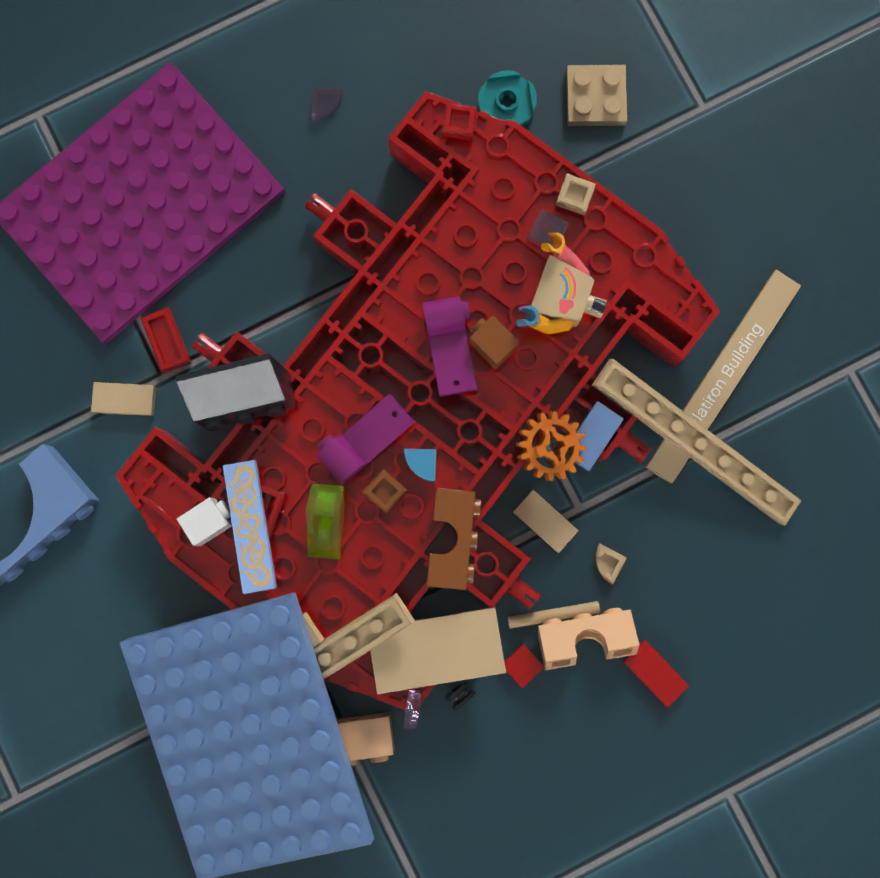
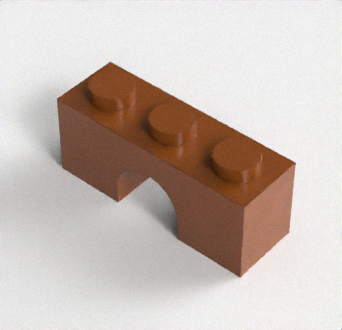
(453, 568)

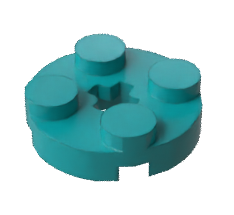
(517, 88)

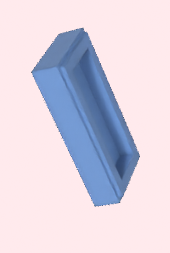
(598, 428)

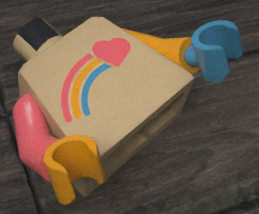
(562, 292)

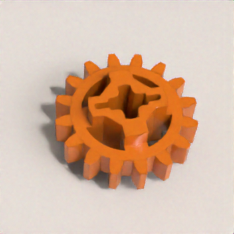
(556, 457)

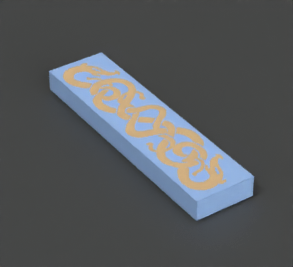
(249, 526)

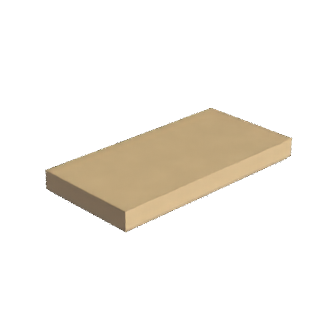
(440, 652)

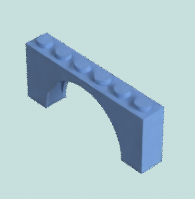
(58, 502)

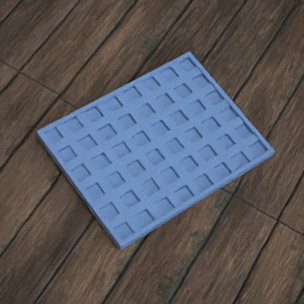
(247, 738)

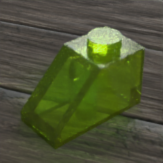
(325, 521)

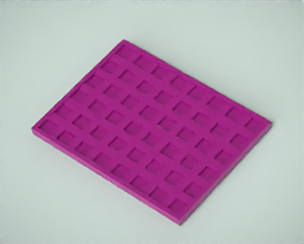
(138, 202)

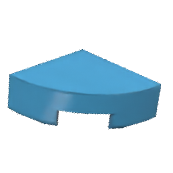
(422, 462)

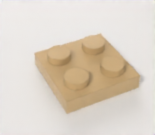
(596, 95)

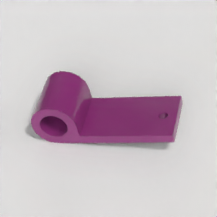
(449, 345)
(364, 440)

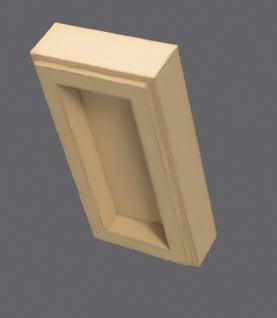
(123, 399)
(545, 521)

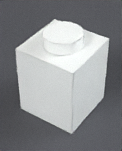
(205, 521)

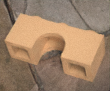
(611, 629)

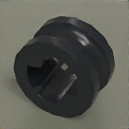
(460, 695)

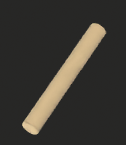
(560, 613)

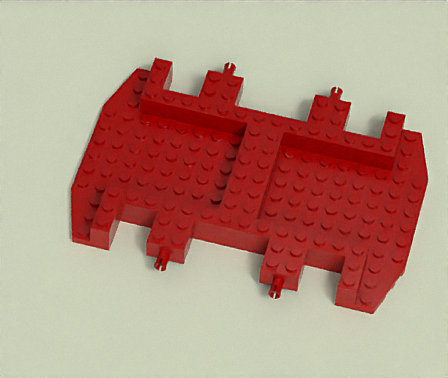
(373, 341)

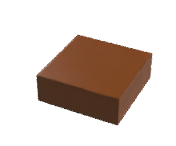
(384, 491)

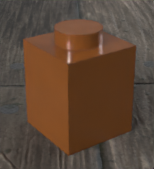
(492, 341)

